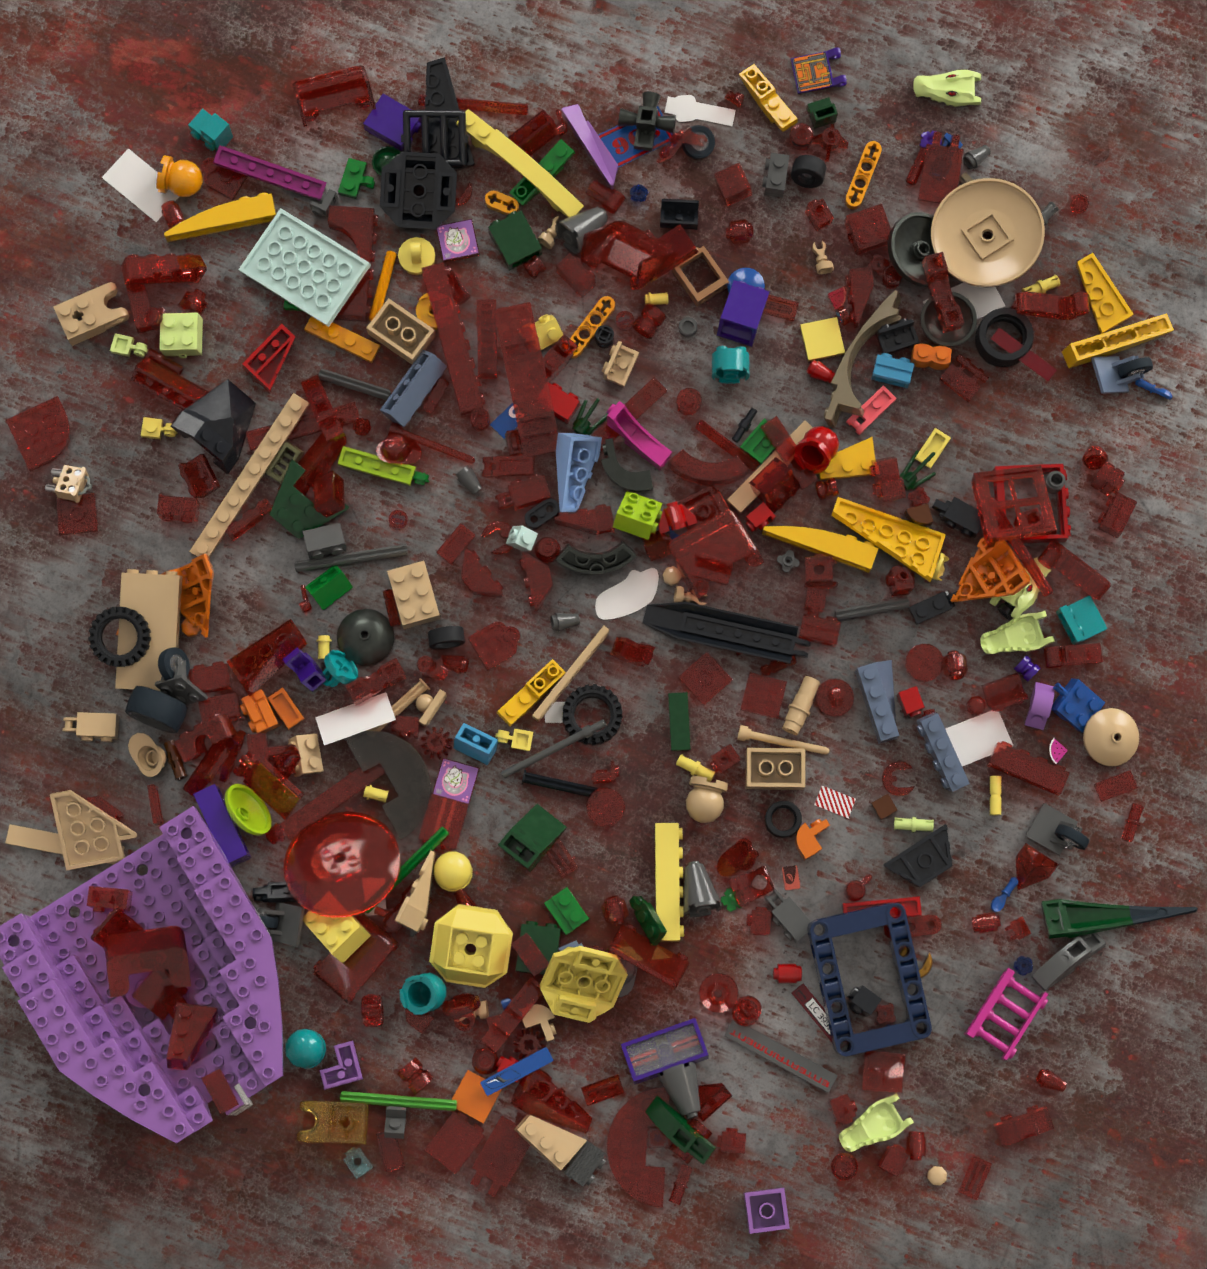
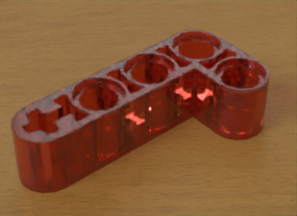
(1052, 305)
(1075, 569)

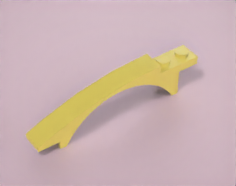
(494, 141)

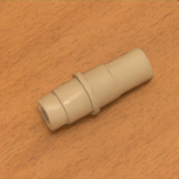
(801, 705)

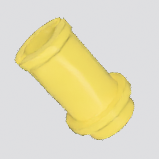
(656, 299)
(323, 646)
(375, 793)

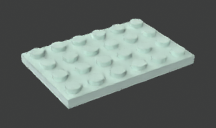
(304, 267)

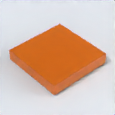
(472, 1098)

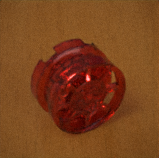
(746, 1010)

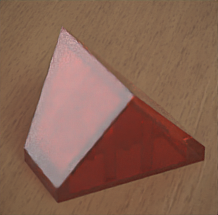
(1032, 866)

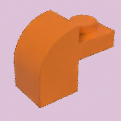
(805, 838)

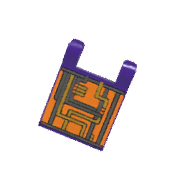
(814, 71)

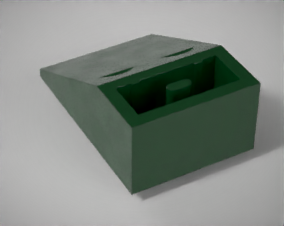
(532, 837)

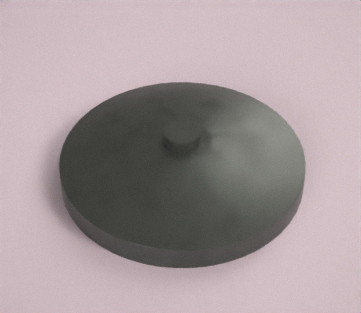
(909, 244)

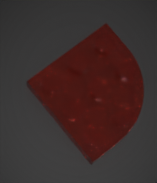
(41, 432)

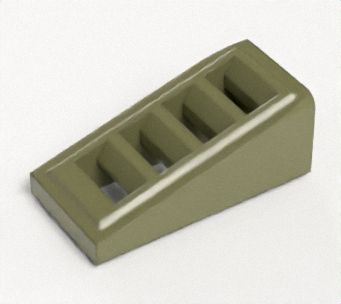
(279, 458)

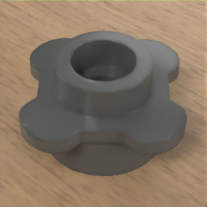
(788, 556)

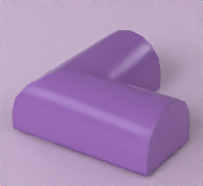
(346, 1071)

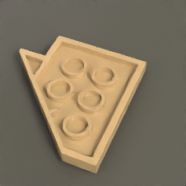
(87, 832)

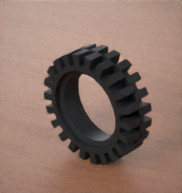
(100, 623)
(593, 692)

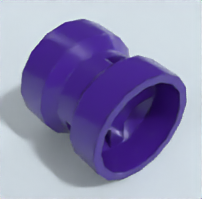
(1027, 668)

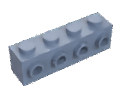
(413, 388)
(942, 751)

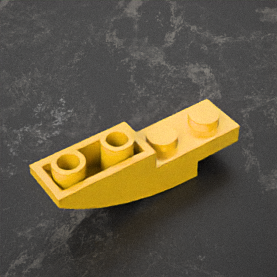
(767, 99)
(531, 693)

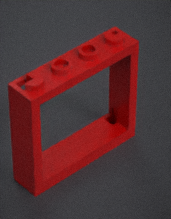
(1063, 510)

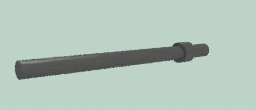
(586, 731)

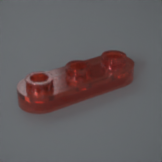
(921, 926)

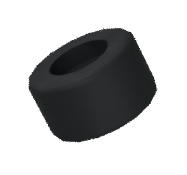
(808, 171)

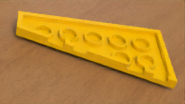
(905, 541)

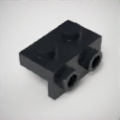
(679, 212)
(897, 336)

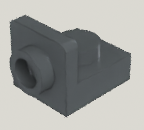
(326, 200)
(395, 1122)

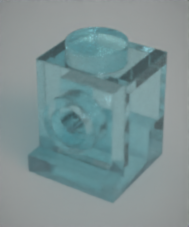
(365, 1165)

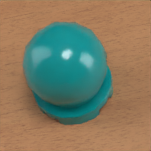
(423, 993)
(305, 1048)

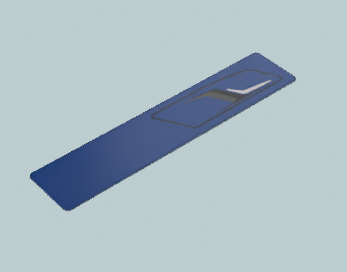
(516, 1071)

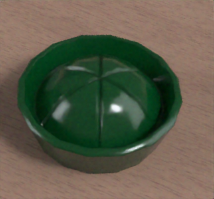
(383, 157)

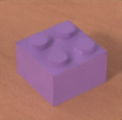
(766, 1210)

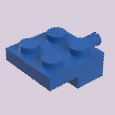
(1076, 703)

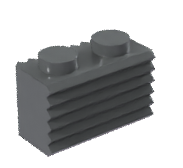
(585, 1163)

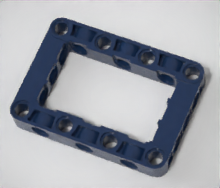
(832, 987)

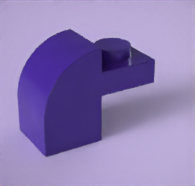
(305, 668)

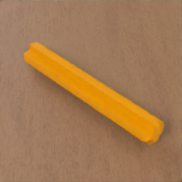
(383, 283)

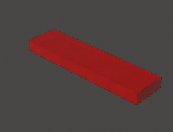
(911, 905)

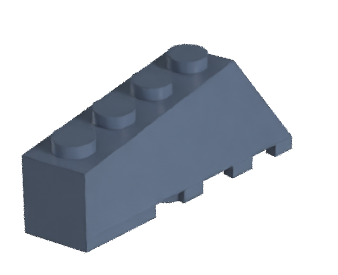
(878, 693)

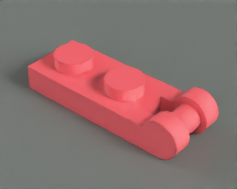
(872, 409)

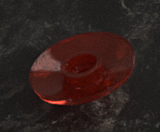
(718, 982)

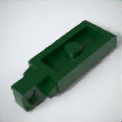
(648, 919)

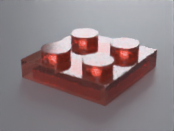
(763, 695)

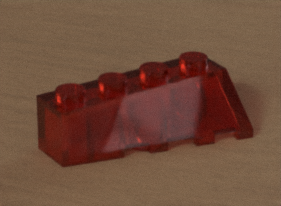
(163, 269)

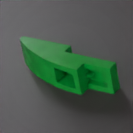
(552, 163)

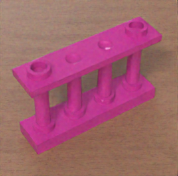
(987, 1013)

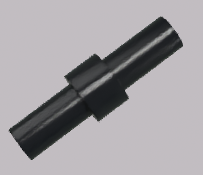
(744, 425)

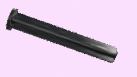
(557, 784)

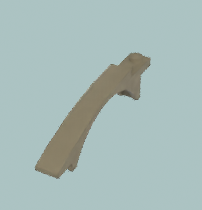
(842, 397)

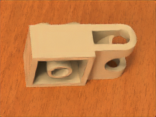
(94, 314)

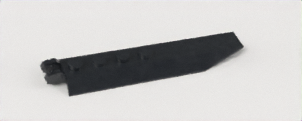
(726, 630)

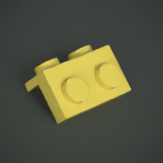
(548, 330)

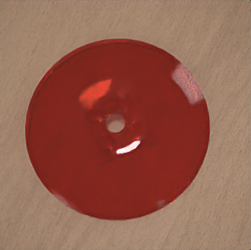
(347, 886)

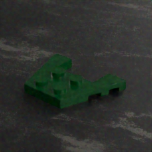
(293, 508)

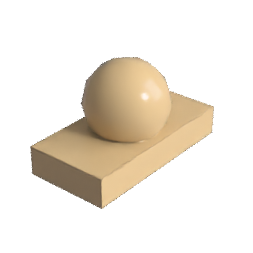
(429, 706)

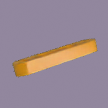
(864, 175)
(591, 328)

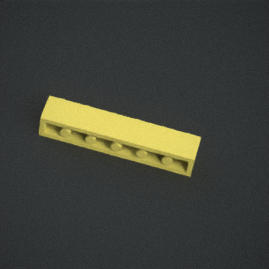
(667, 879)

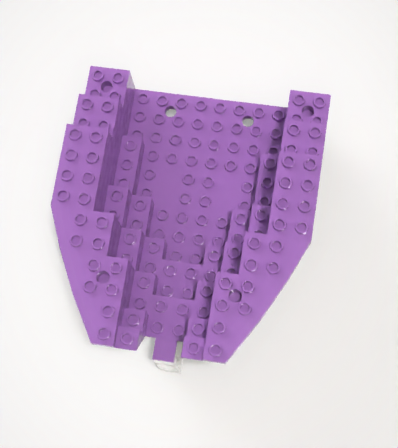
(122, 1048)

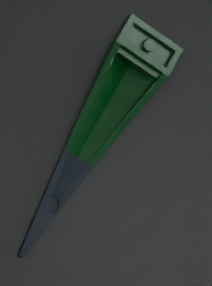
(1079, 918)

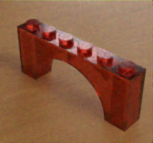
(359, 226)

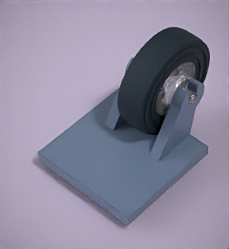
(1115, 373)

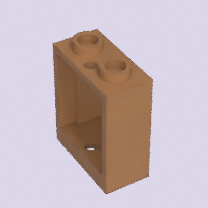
(708, 292)

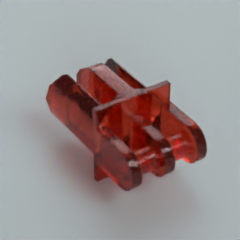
(287, 761)

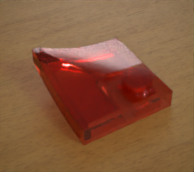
(883, 1072)

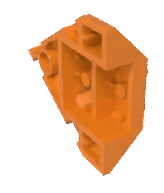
(992, 573)
(196, 591)

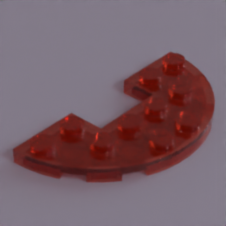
(628, 1149)

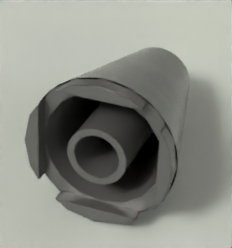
(574, 227)
(699, 891)
(682, 1088)

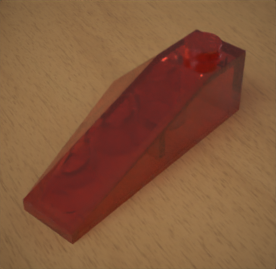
(543, 1099)

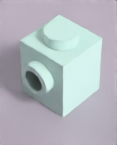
(521, 538)

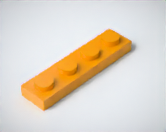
(343, 339)

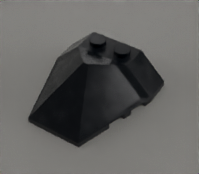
(218, 423)

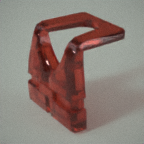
(743, 886)

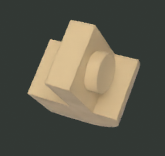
(541, 1015)

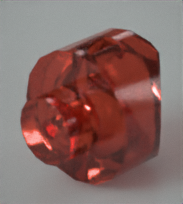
(194, 301)
(688, 401)

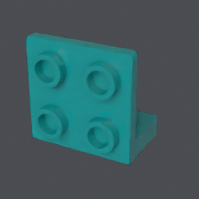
(1081, 620)

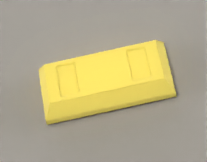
(935, 443)

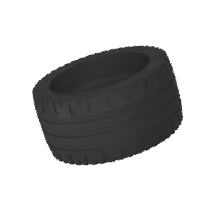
(1010, 316)

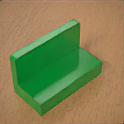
(329, 587)

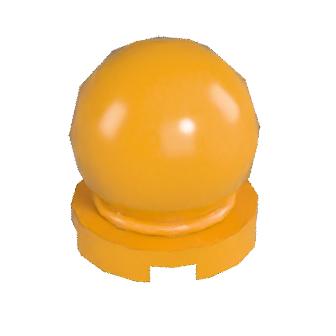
(181, 177)

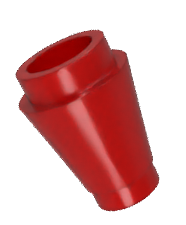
(820, 371)

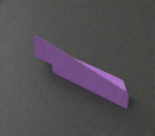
(591, 143)

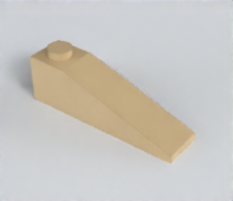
(415, 908)

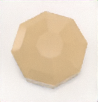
(672, 576)
(936, 1175)

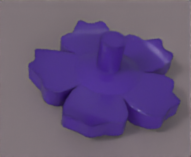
(927, 138)

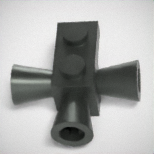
(647, 121)

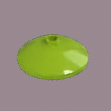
(247, 810)

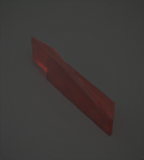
(318, 460)

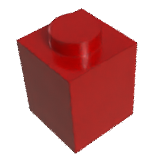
(910, 702)

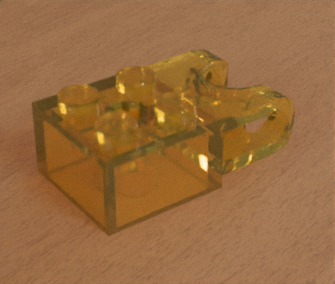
(329, 1122)

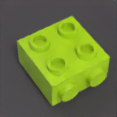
(638, 515)

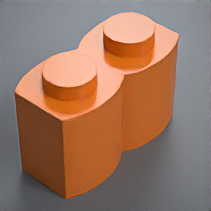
(934, 357)

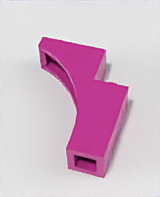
(636, 436)

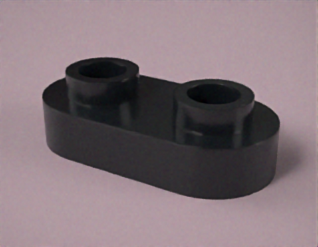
(541, 513)

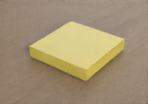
(822, 339)

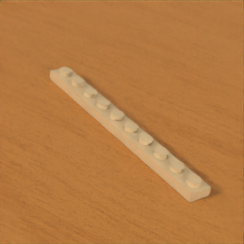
(250, 476)

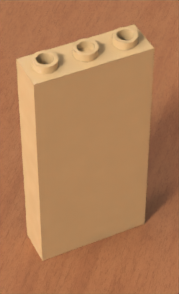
(159, 602)

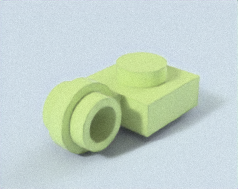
(123, 345)

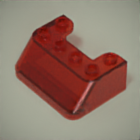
(146, 952)

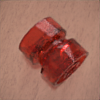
(647, 323)
(415, 1075)

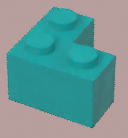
(211, 130)

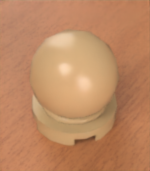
(705, 800)

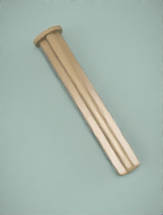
(405, 701)

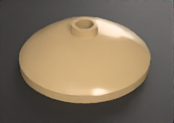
(1100, 740)

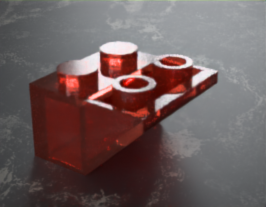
(775, 484)

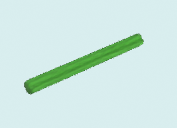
(399, 1101)

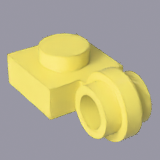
(154, 427)
(520, 740)

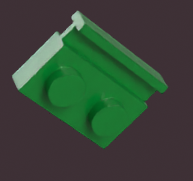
(758, 445)
(566, 911)

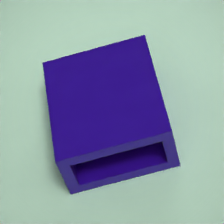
(387, 122)

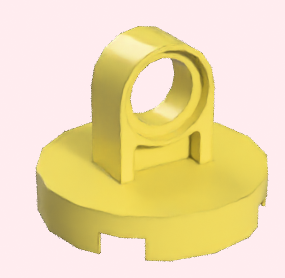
(416, 254)

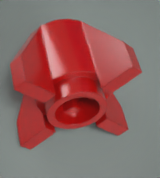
(675, 516)

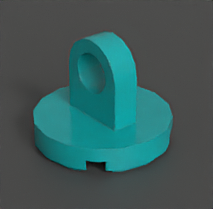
(340, 669)

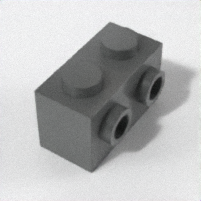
(776, 177)
(324, 541)

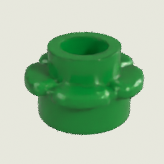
(420, 478)

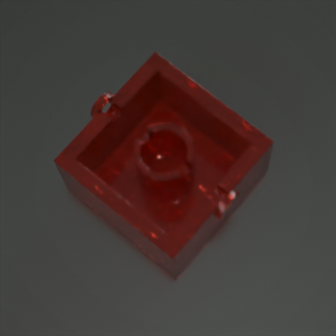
(868, 229)

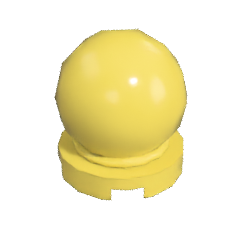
(452, 871)

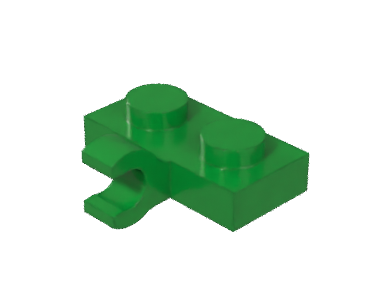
(354, 178)

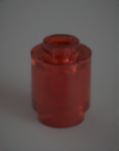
(172, 213)
(986, 922)
(916, 1145)

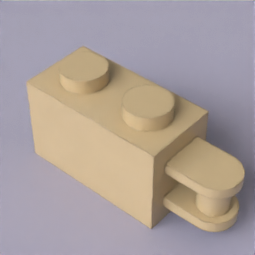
(93, 725)

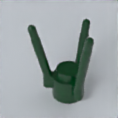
(582, 425)
(910, 477)

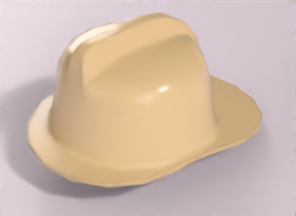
(146, 754)

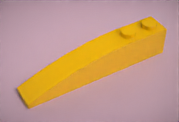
(226, 217)
(1116, 340)
(841, 548)

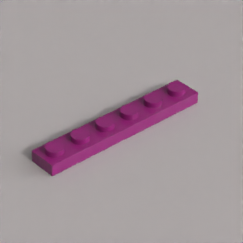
(269, 173)

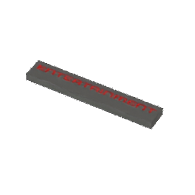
(781, 1056)

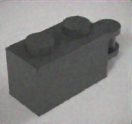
(788, 916)

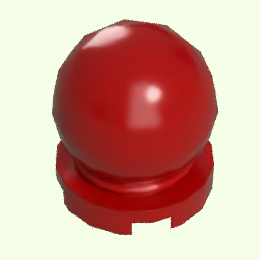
(816, 449)

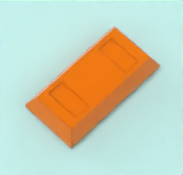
(285, 708)

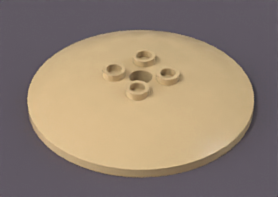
(991, 207)

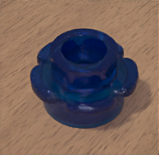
(638, 188)
(1028, 965)

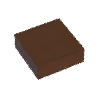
(884, 806)

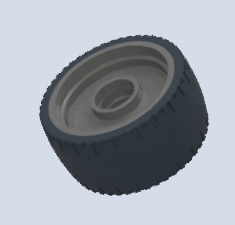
(156, 709)

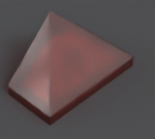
(711, 1098)

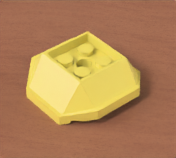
(477, 927)
(582, 982)

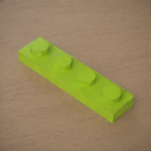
(372, 465)

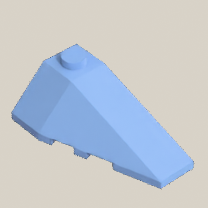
(574, 464)

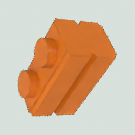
(259, 712)

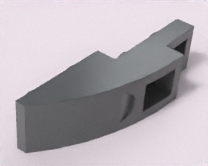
(1067, 959)

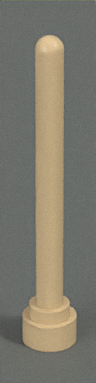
(746, 734)

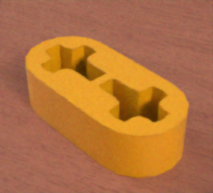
(504, 199)

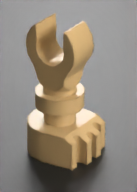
(546, 239)
(823, 265)
(680, 596)
(482, 1011)

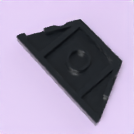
(923, 859)

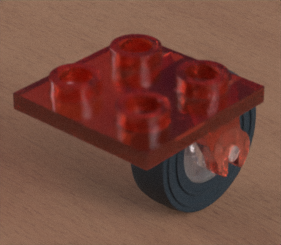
(695, 140)

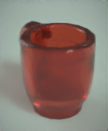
(855, 889)

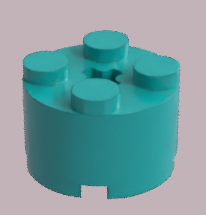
(730, 364)

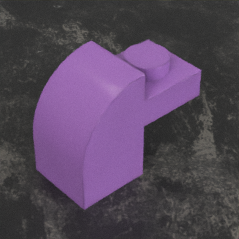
(1040, 705)

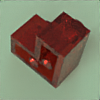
(887, 480)

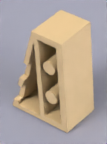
(550, 1141)

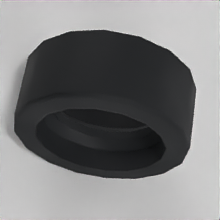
(446, 637)
(797, 822)

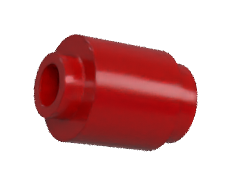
(787, 973)

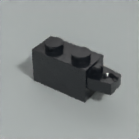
(959, 516)

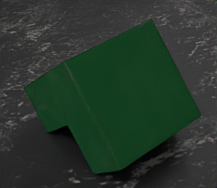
(822, 112)

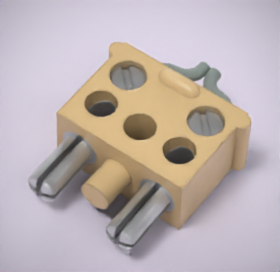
(70, 483)

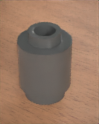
(1056, 477)

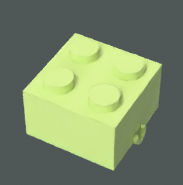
(181, 334)

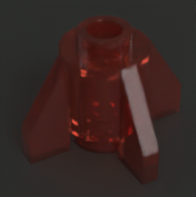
(830, 140)

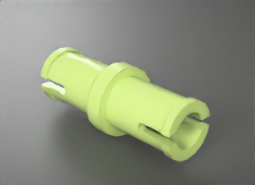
(913, 824)

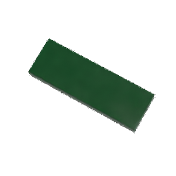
(679, 721)

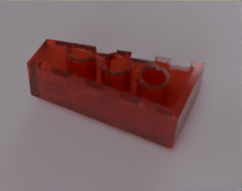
(265, 657)

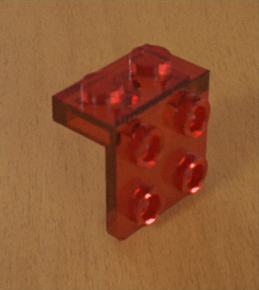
(114, 923)

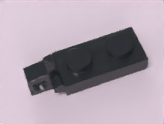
(932, 607)
(273, 893)

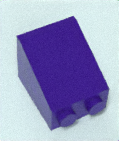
(742, 313)

